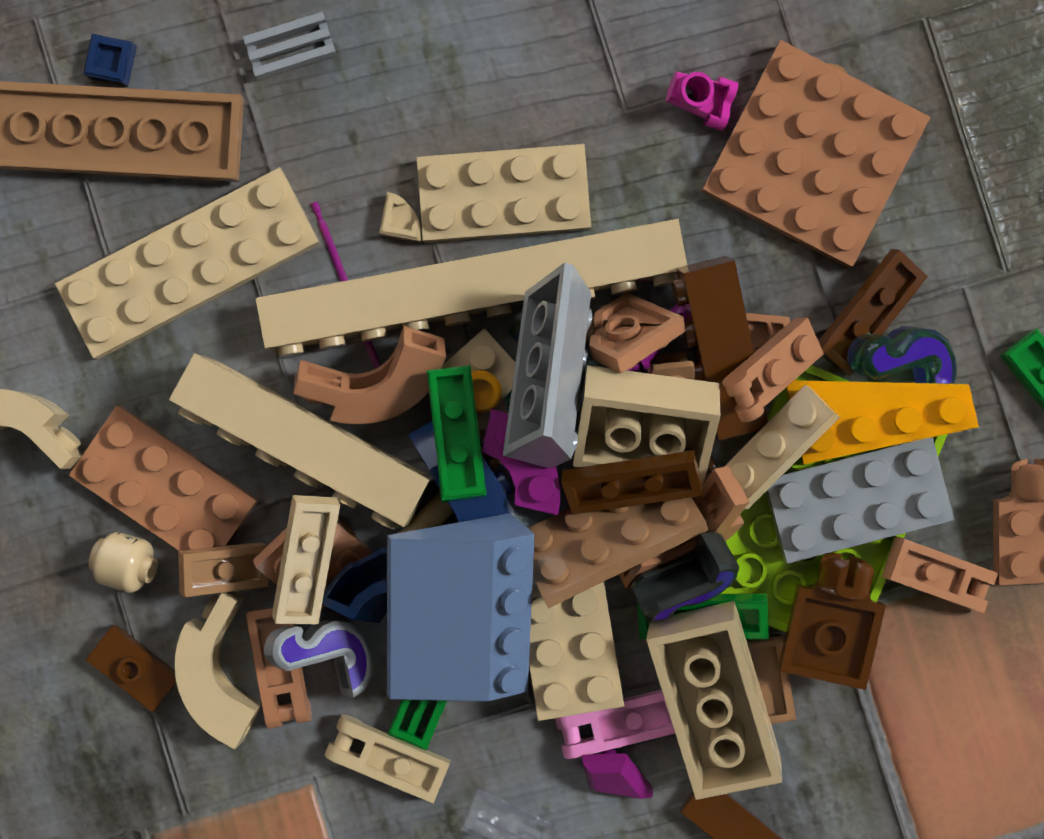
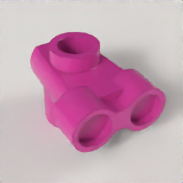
(710, 100)

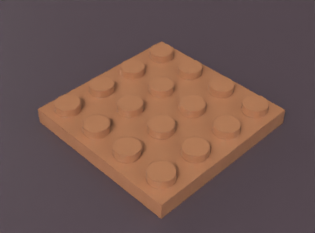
(815, 154)

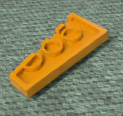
(886, 414)

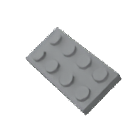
(859, 500)

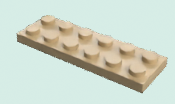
(187, 263)

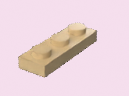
(781, 442)
(305, 559)

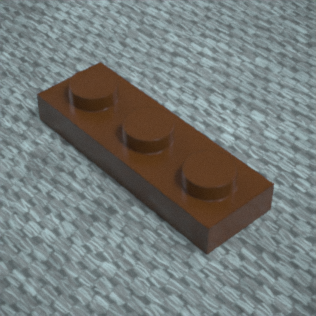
(872, 307)
(632, 482)

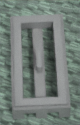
(283, 31)

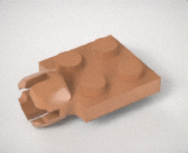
(1020, 527)

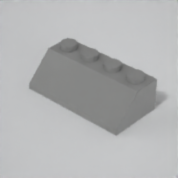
(549, 370)

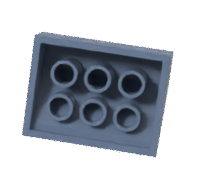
(459, 610)

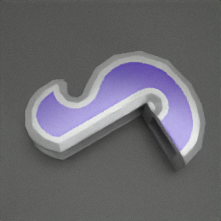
(328, 639)

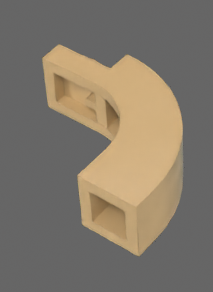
(40, 422)
(200, 679)

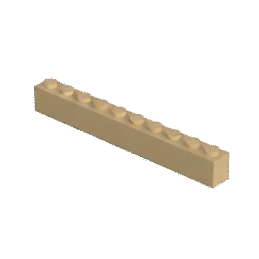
(465, 287)

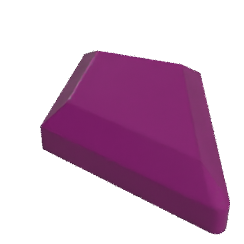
(615, 775)

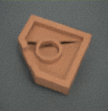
(631, 331)

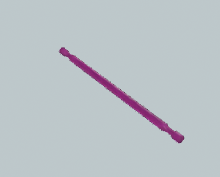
(340, 272)

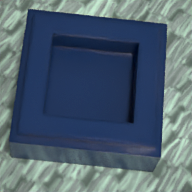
(110, 60)

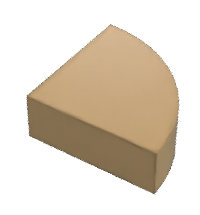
(400, 220)

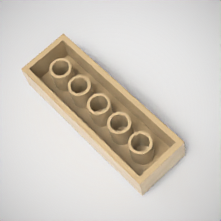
(298, 437)

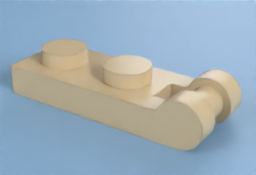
(388, 759)

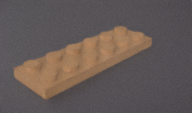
(120, 131)

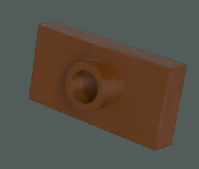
(133, 667)

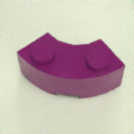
(534, 485)

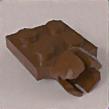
(834, 624)

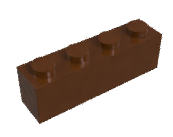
(717, 332)

